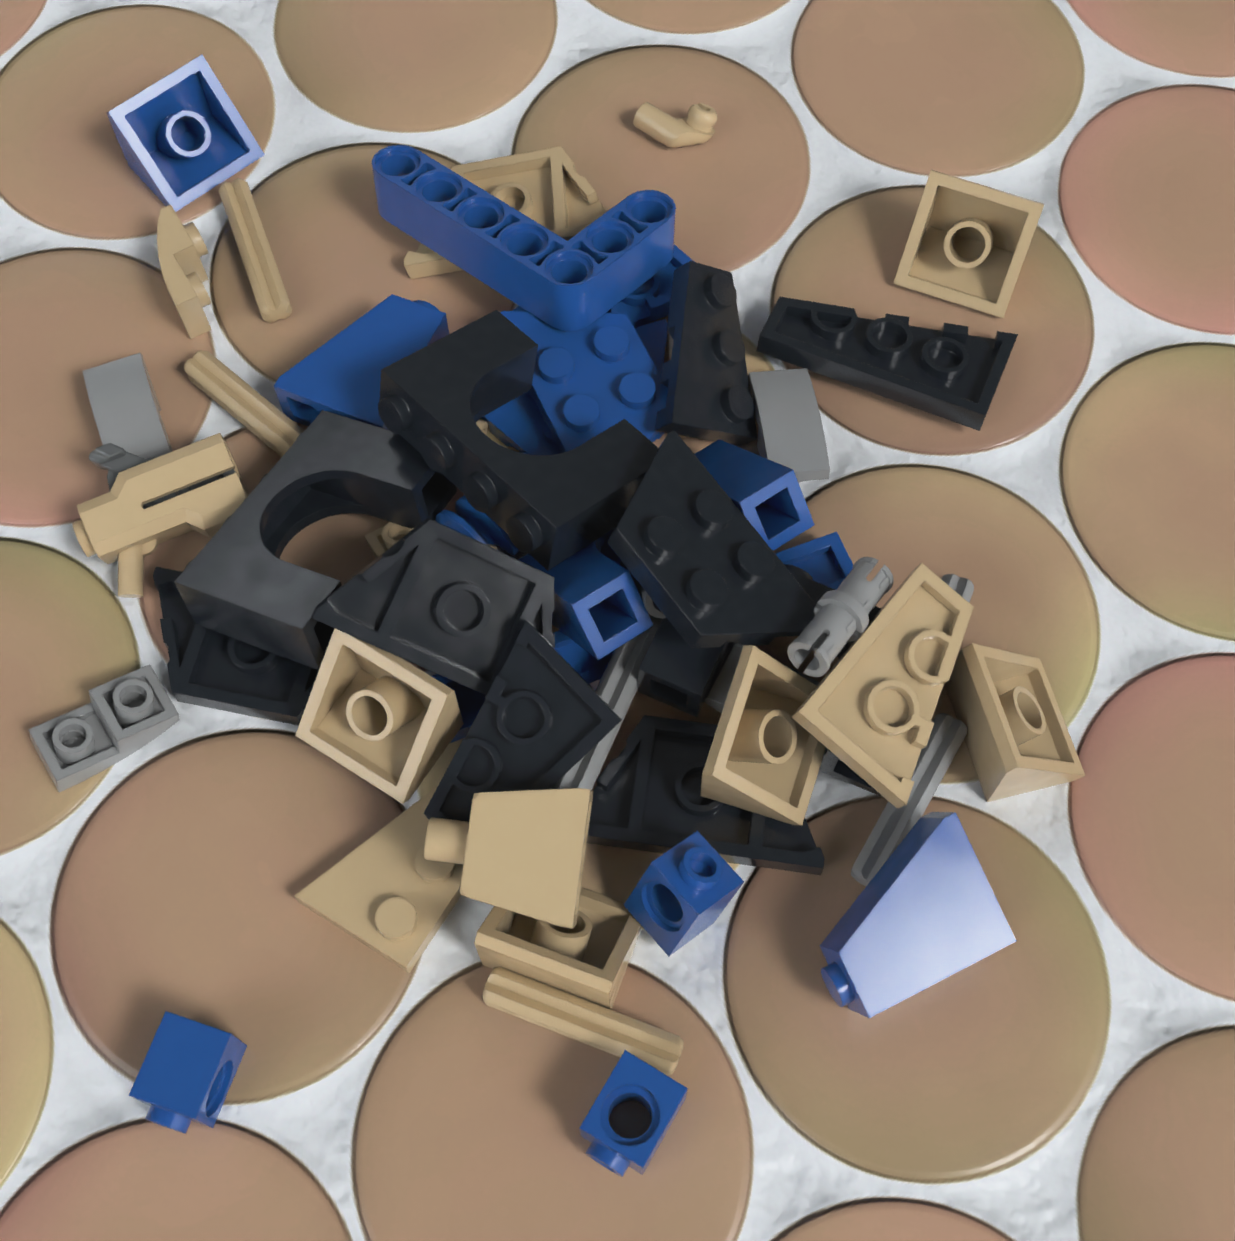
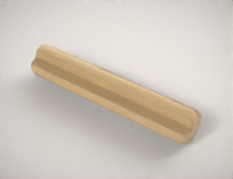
(255, 251)
(242, 402)
(581, 1019)

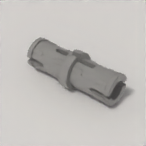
(840, 617)

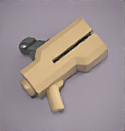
(157, 502)

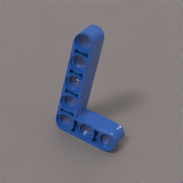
(548, 276)

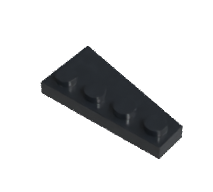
(913, 365)

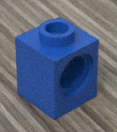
(683, 893)
(187, 1073)
(640, 1083)

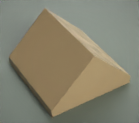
(968, 243)
(379, 715)
(1011, 722)
(758, 750)
(576, 960)

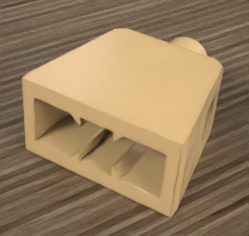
(520, 850)

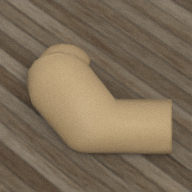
(673, 131)

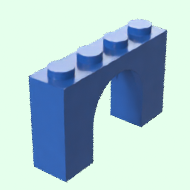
(598, 597)

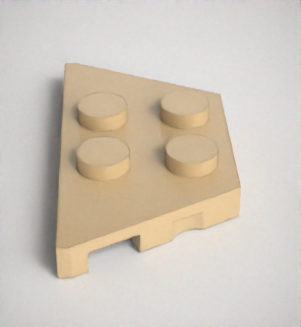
(535, 183)

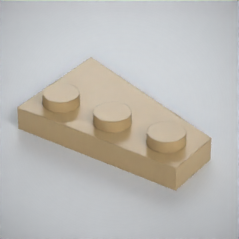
(887, 684)
(388, 890)

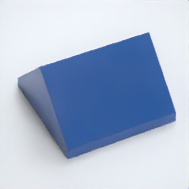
(184, 134)

